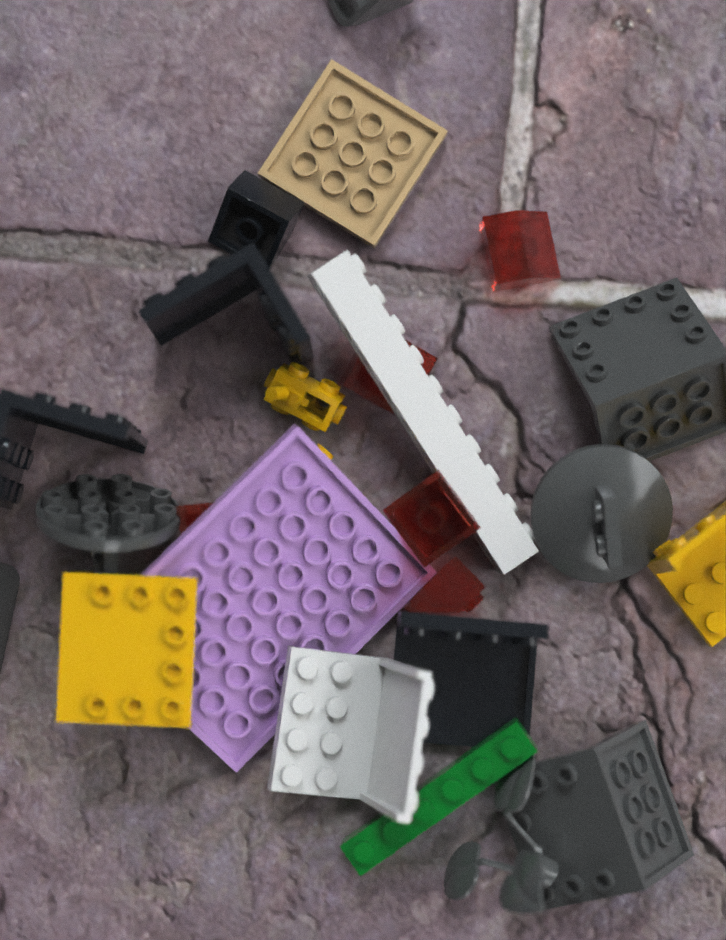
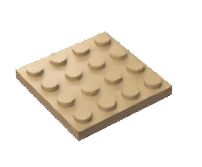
(352, 153)

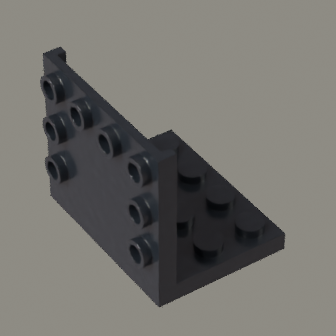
(218, 288)
(19, 424)
(478, 672)

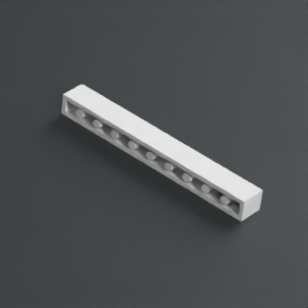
(421, 409)

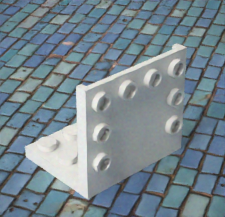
(351, 729)

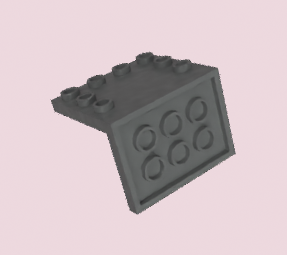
(648, 370)
(604, 819)

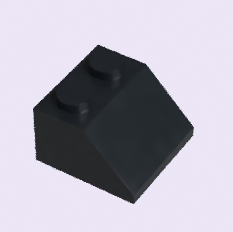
(255, 214)

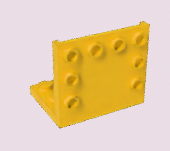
(695, 574)
(126, 649)

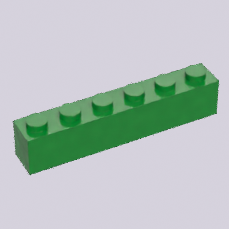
(441, 795)

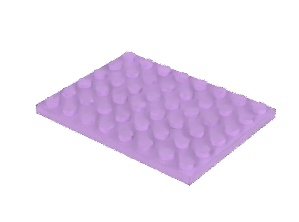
(279, 565)

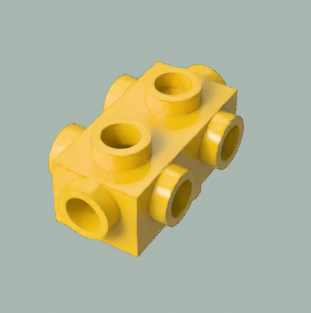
(297, 394)

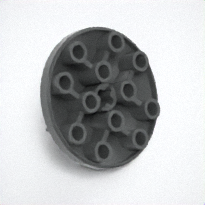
(601, 513)
(107, 517)

